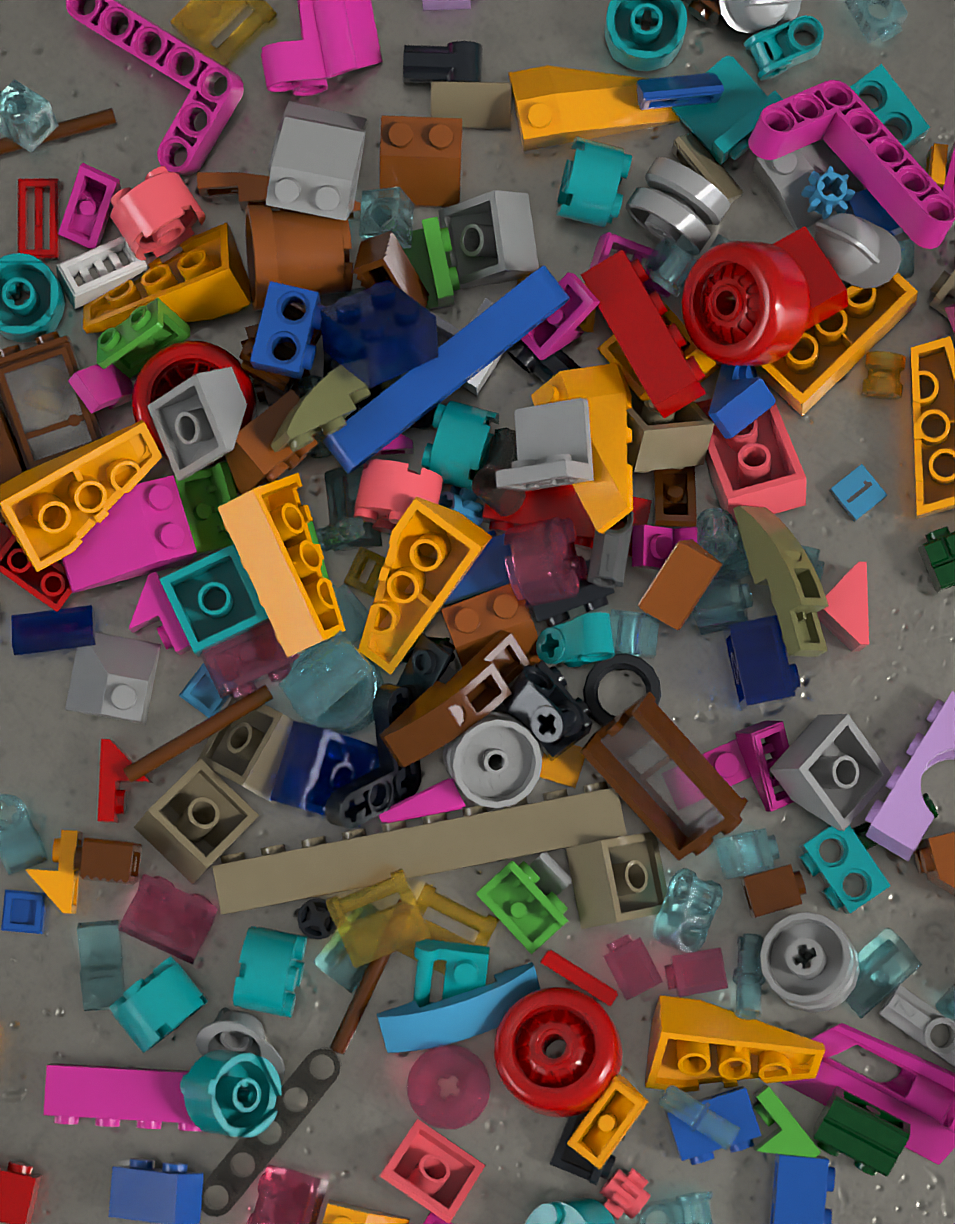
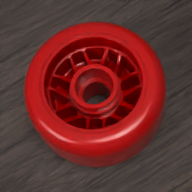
(745, 303)
(174, 366)
(576, 1078)

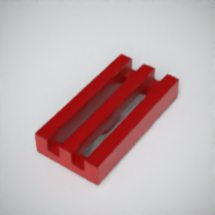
(39, 185)
(579, 977)

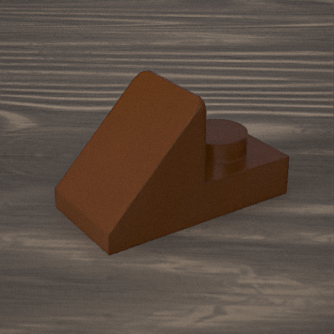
(674, 497)

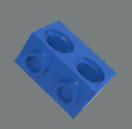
(277, 329)

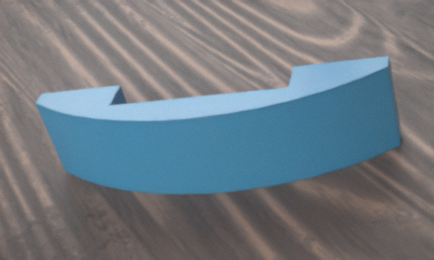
(457, 1017)

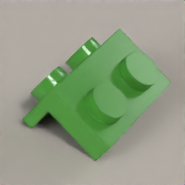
(431, 265)
(140, 337)
(200, 498)
(523, 905)

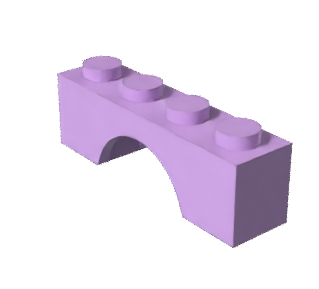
(904, 816)

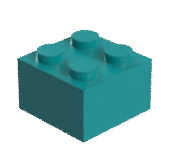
(214, 599)

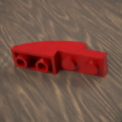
(47, 585)

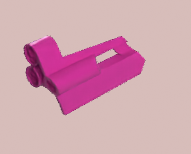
(334, 40)
(918, 1095)

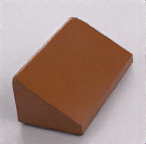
(680, 583)

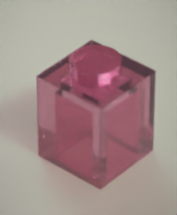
(631, 966)
(696, 972)

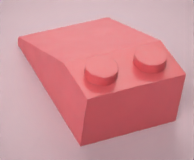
(756, 465)

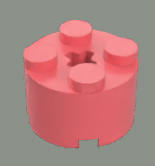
(156, 213)
(389, 489)

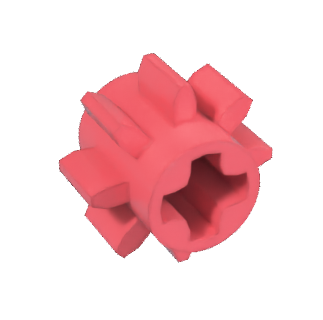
(625, 1193)

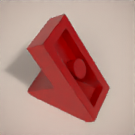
(111, 799)

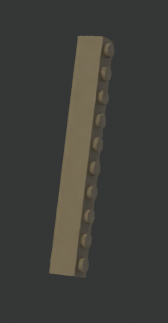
(420, 850)

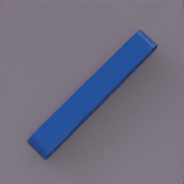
(457, 363)

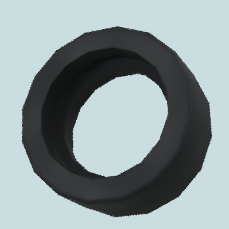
(619, 661)

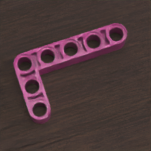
(169, 62)
(866, 147)

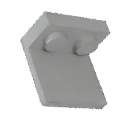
(551, 447)

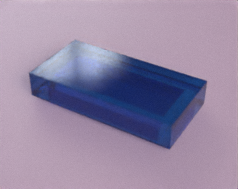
(53, 630)

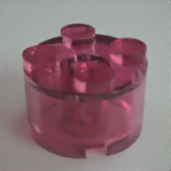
(544, 561)
(453, 1110)

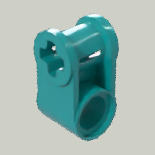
(782, 46)
(578, 641)

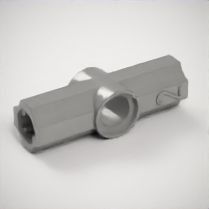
(917, 1021)

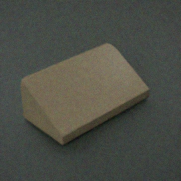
(477, 103)
(696, 157)

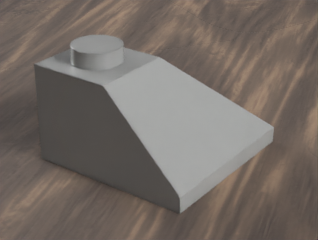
(790, 173)
(199, 420)
(114, 678)

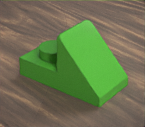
(789, 1136)

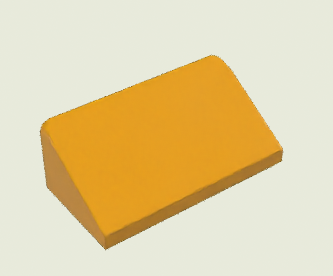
(608, 1121)

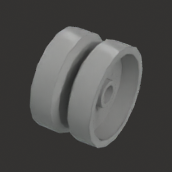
(678, 205)
(513, 762)
(832, 960)

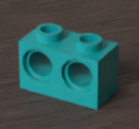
(893, 105)
(852, 859)

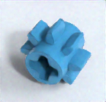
(820, 184)
(463, 502)

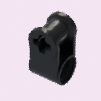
(540, 706)

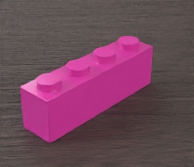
(116, 1094)

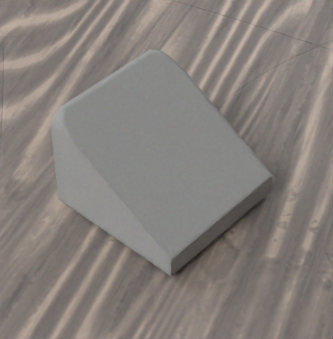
(551, 875)

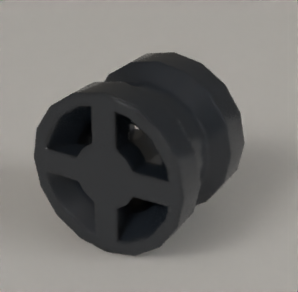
(313, 917)

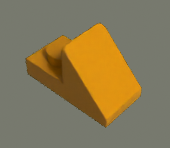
(63, 884)

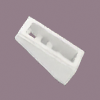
(107, 281)

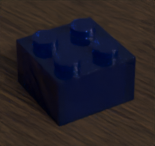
(379, 333)
(760, 663)
(318, 764)

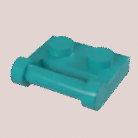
(464, 968)

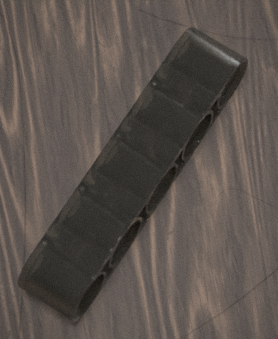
(264, 1151)

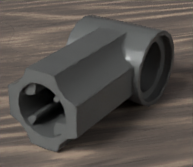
(610, 555)

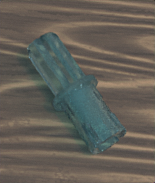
(699, 1116)

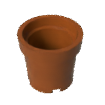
(296, 252)

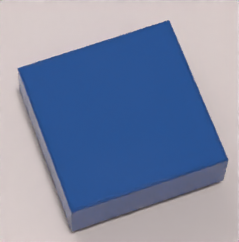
(24, 911)

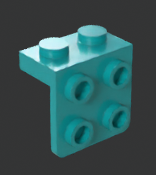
(728, 123)

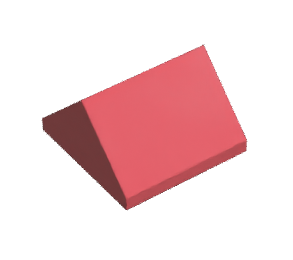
(848, 609)
(432, 1171)

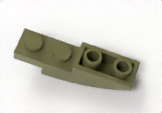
(324, 408)
(783, 565)

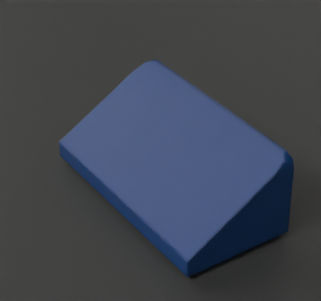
(679, 91)

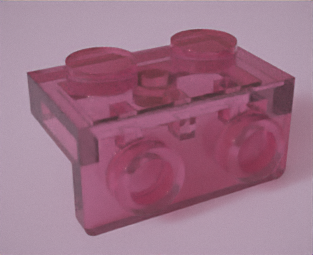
(247, 660)
(169, 918)
(288, 1197)

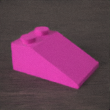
(138, 536)

